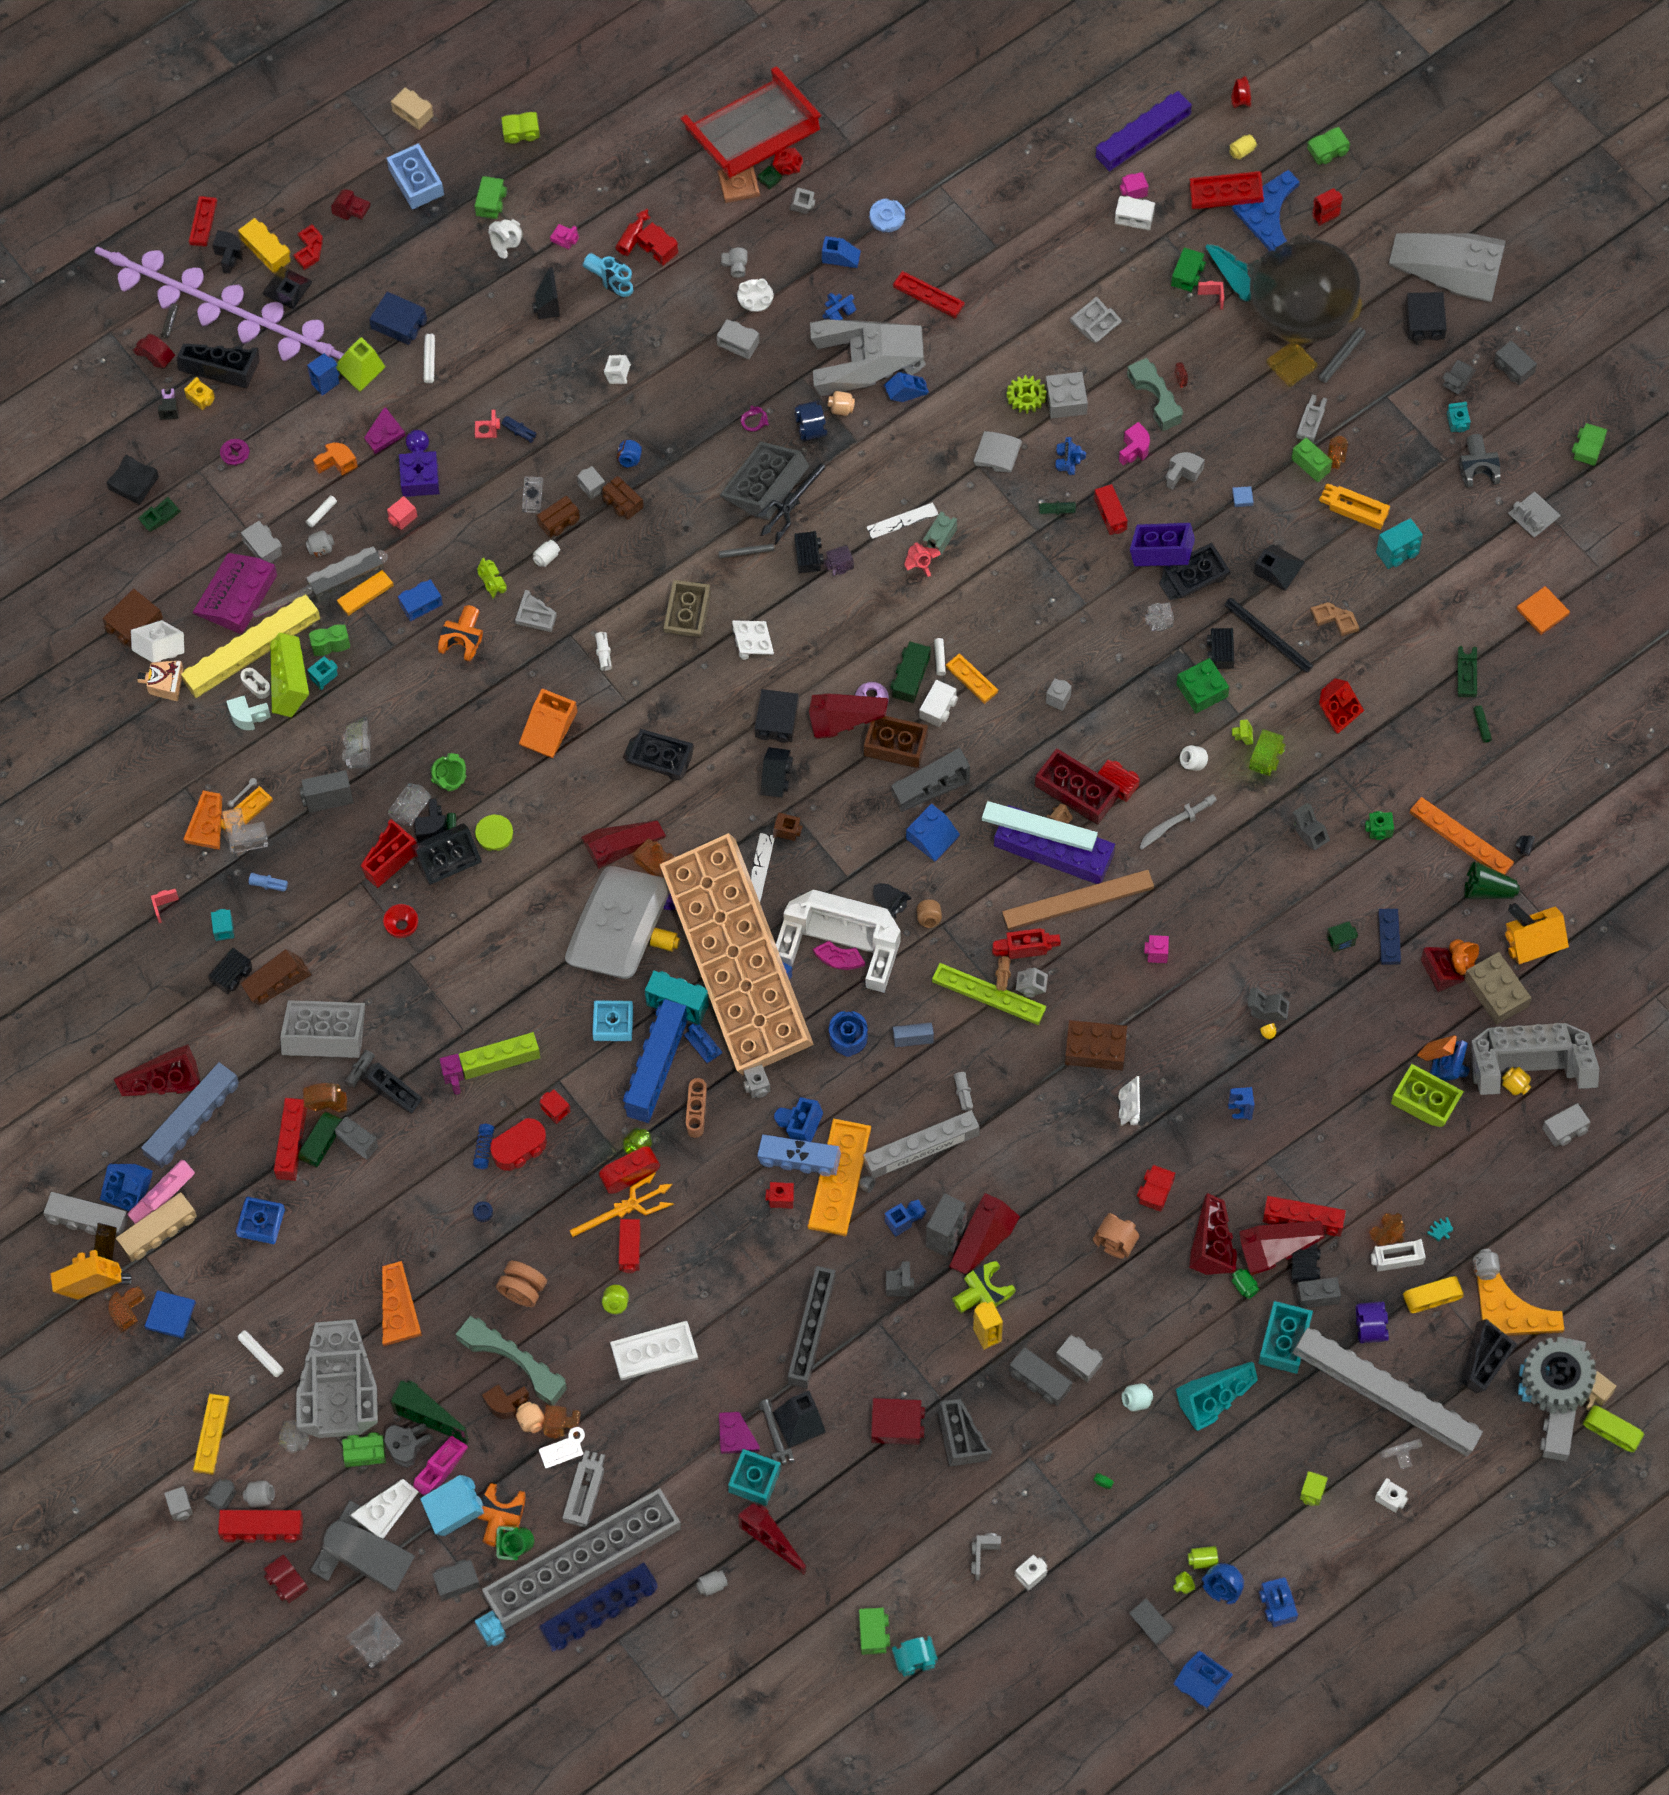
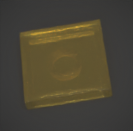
(1291, 363)

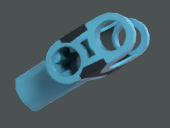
(611, 273)

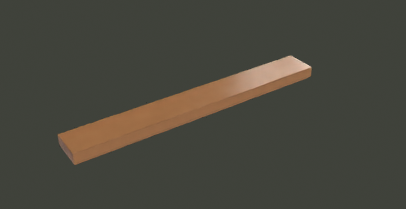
(1078, 900)

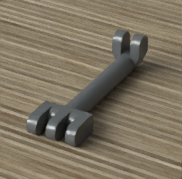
(766, 1405)

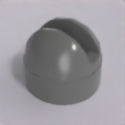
(867, 1183)

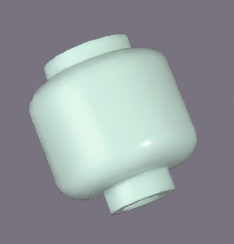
(1137, 1397)

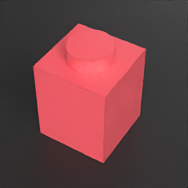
(401, 513)

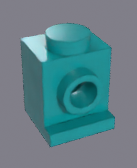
(1458, 417)
(324, 667)

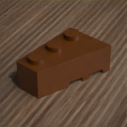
(275, 977)

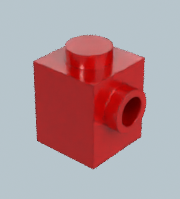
(780, 1195)

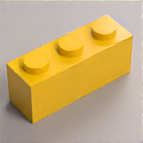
(264, 245)
(987, 1324)

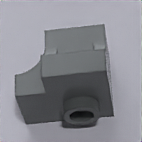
(899, 1281)

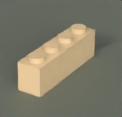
(156, 1227)

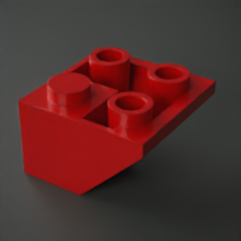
(1339, 704)

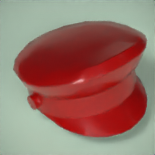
(1241, 93)

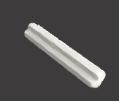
(429, 353)
(251, 1344)

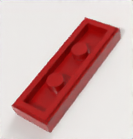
(202, 221)

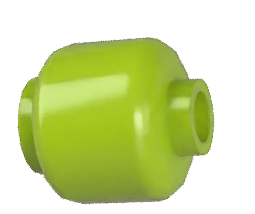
(615, 1299)

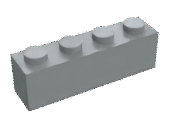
(83, 1214)

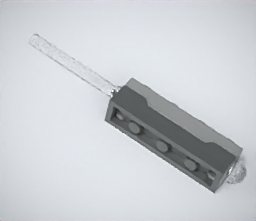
(335, 578)

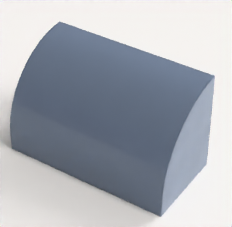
(913, 1034)

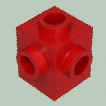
(788, 161)

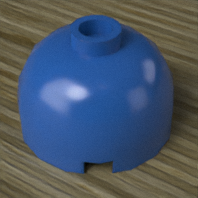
(1223, 1582)

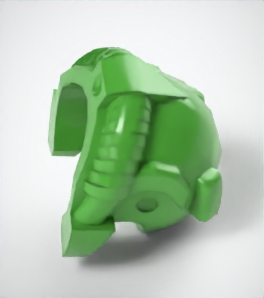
(449, 772)

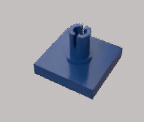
(1451, 1066)

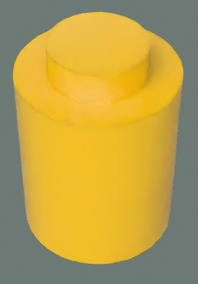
(664, 939)

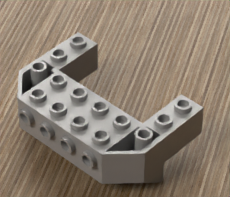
(1533, 1049)

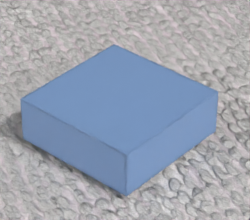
(1242, 496)

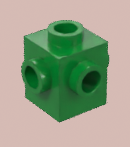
(1380, 825)

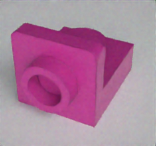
(564, 236)

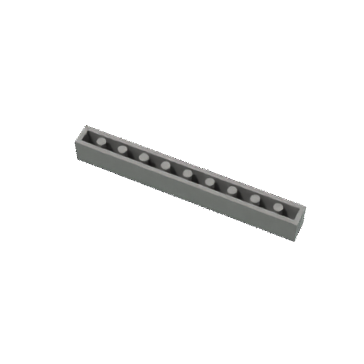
(1387, 1391)

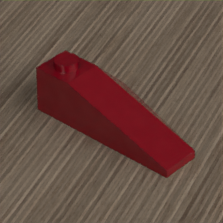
(616, 842)
(987, 1229)
(1212, 1243)

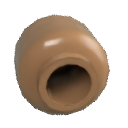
(929, 913)

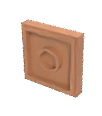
(739, 186)

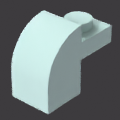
(245, 717)

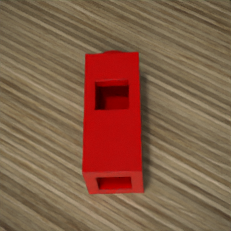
(1111, 509)
(629, 1245)

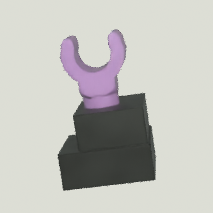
(169, 406)

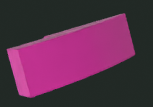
(440, 1466)

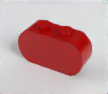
(518, 1144)
(629, 1170)

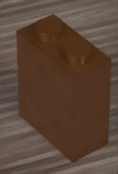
(129, 614)

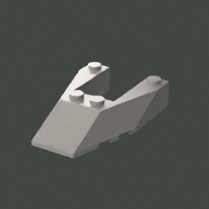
(876, 352)

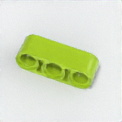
(1613, 1428)

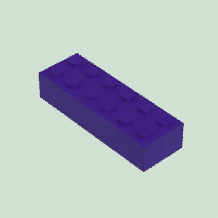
(1063, 857)

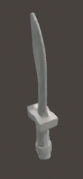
(1189, 812)

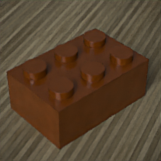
(896, 741)
(1096, 1045)

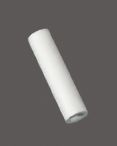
(321, 511)
(939, 656)

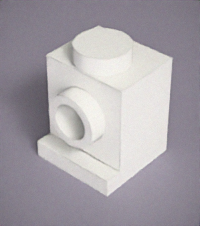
(617, 369)
(1392, 1503)

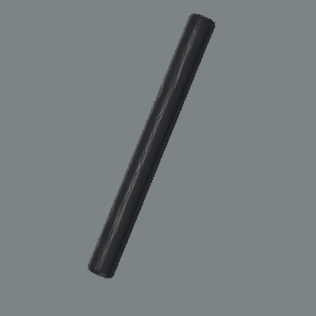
(1268, 635)

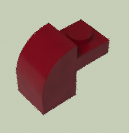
(349, 204)
(155, 350)

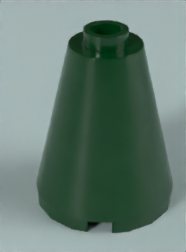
(1489, 883)

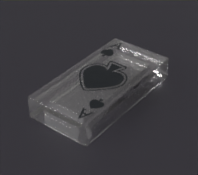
(532, 494)

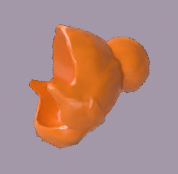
(1463, 955)

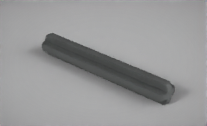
(1341, 355)

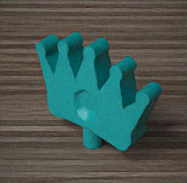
(1441, 1230)

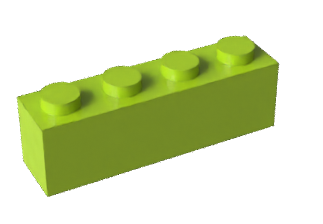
(499, 1055)

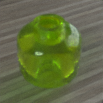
(636, 1139)

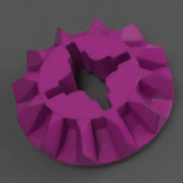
(237, 446)

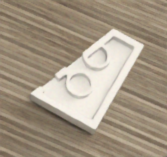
(385, 1509)

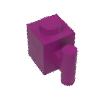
(452, 1071)

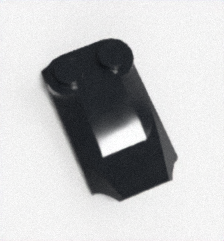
(1202, 570)
(659, 753)

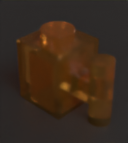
(556, 1421)

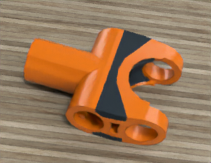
(462, 633)
(500, 1514)

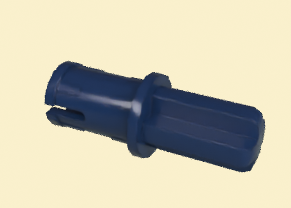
(519, 429)

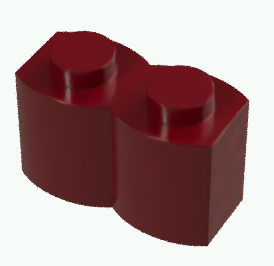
(285, 1579)

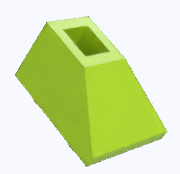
(360, 364)

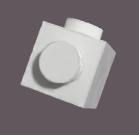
(1031, 1572)

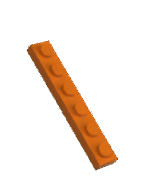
(1460, 836)

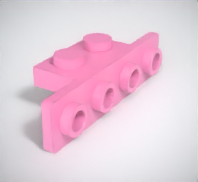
(162, 1191)

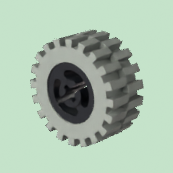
(1550, 1389)

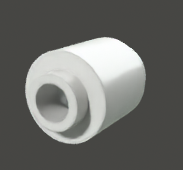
(546, 553)

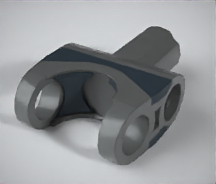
(1479, 462)

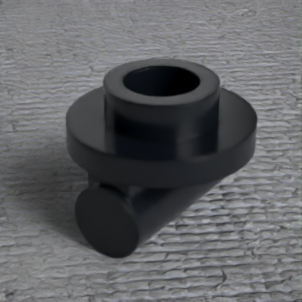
(1524, 844)

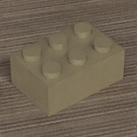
(1497, 988)

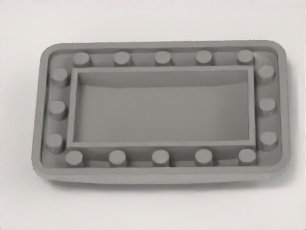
(617, 922)

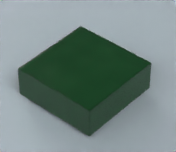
(769, 177)

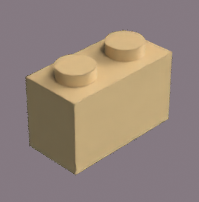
(412, 108)

